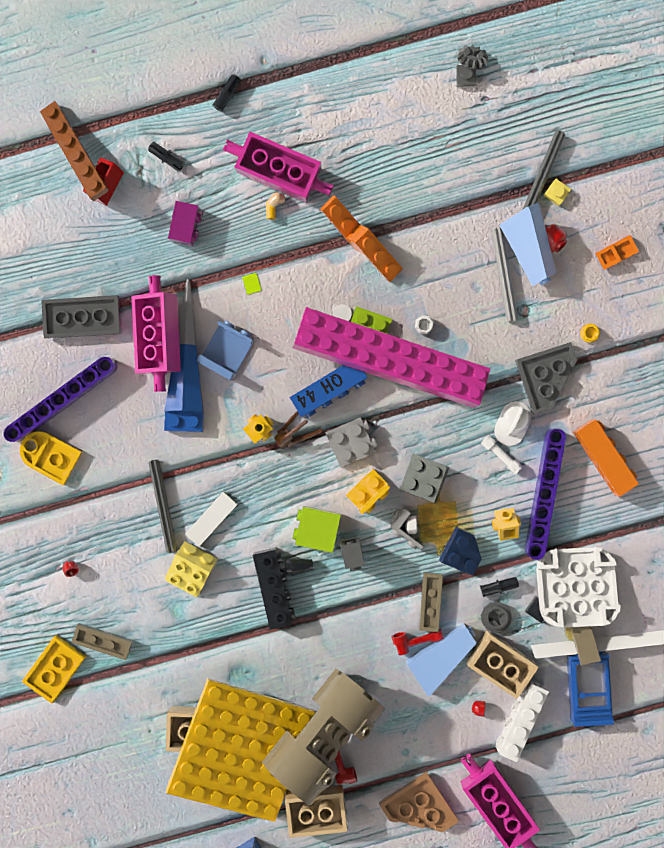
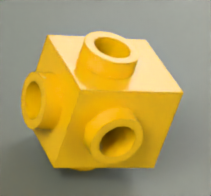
(252, 431)
(506, 524)

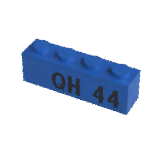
(327, 388)

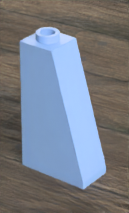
(530, 243)
(441, 657)

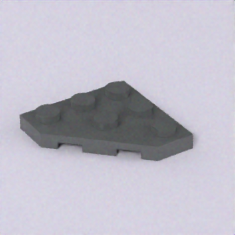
(545, 375)

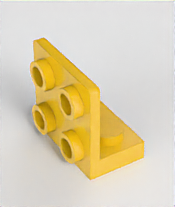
(368, 491)

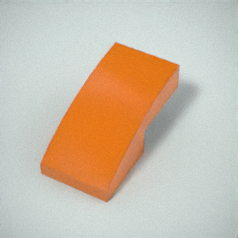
(616, 252)

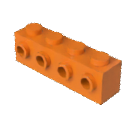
(605, 457)

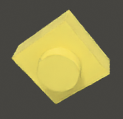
(557, 192)

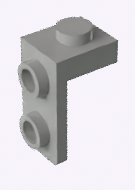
(399, 518)

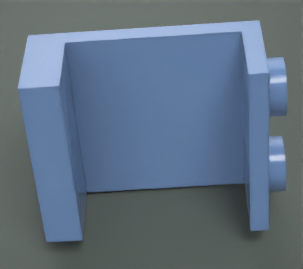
(226, 350)

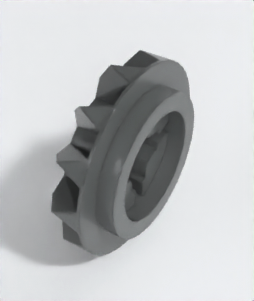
(471, 61)
(504, 619)

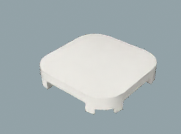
(577, 587)

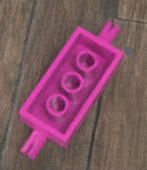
(278, 167)
(156, 333)
(499, 804)

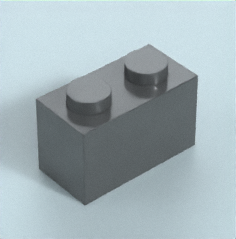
(352, 554)

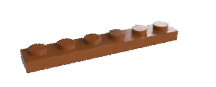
(74, 151)

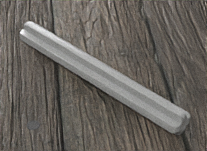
(504, 274)

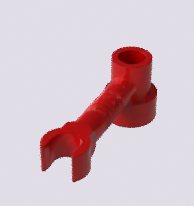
(402, 643)
(345, 775)

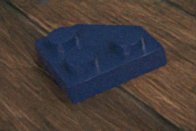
(462, 552)

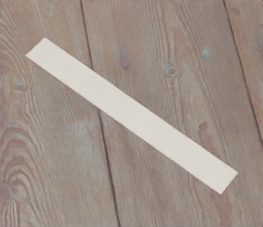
(602, 643)

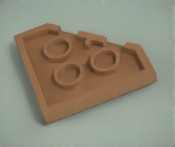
(420, 805)

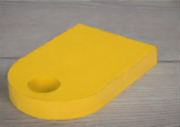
(51, 456)

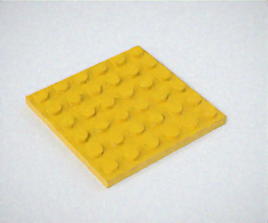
(226, 750)

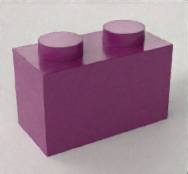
(185, 223)

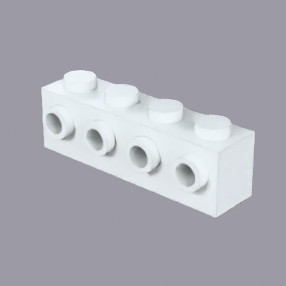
(521, 720)

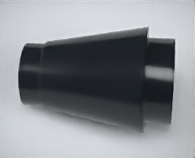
(298, 566)

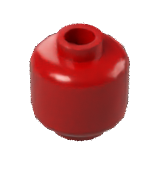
(556, 237)

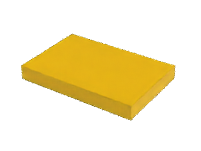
(54, 669)

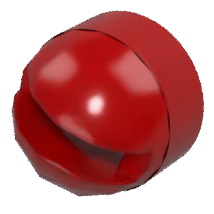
(70, 568)
(478, 708)

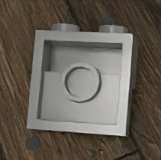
(351, 441)

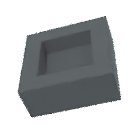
(465, 76)

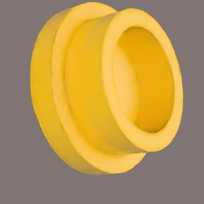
(589, 333)

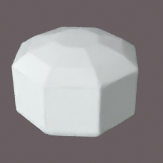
(424, 324)
(411, 525)

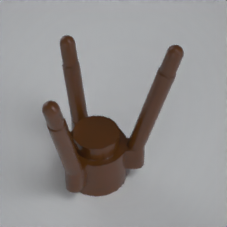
(285, 438)

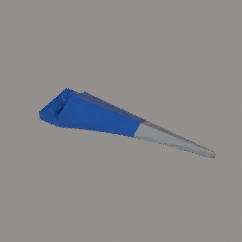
(184, 396)

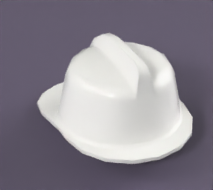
(512, 423)

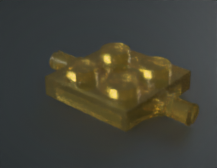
(437, 522)

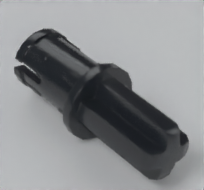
(226, 92)
(166, 156)
(499, 586)

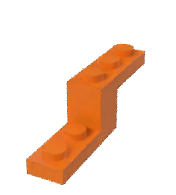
(361, 238)

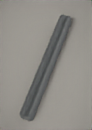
(545, 168)
(162, 505)

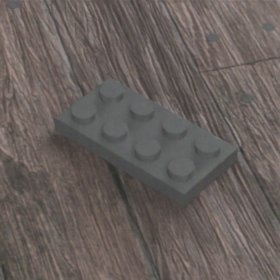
(81, 316)

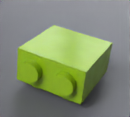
(316, 528)

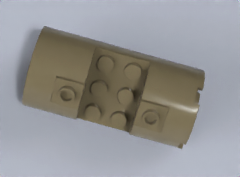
(304, 760)

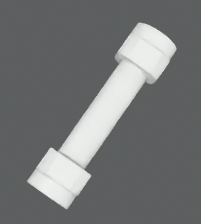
(513, 465)

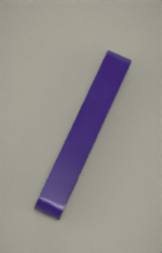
(52, 403)
(547, 503)

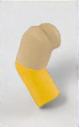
(272, 202)

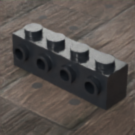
(273, 588)

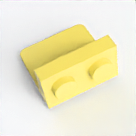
(190, 569)

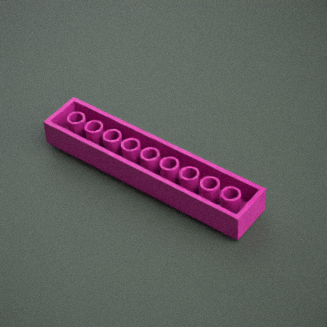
(391, 358)

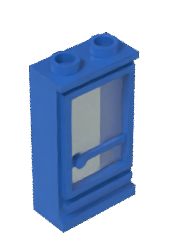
(590, 692)

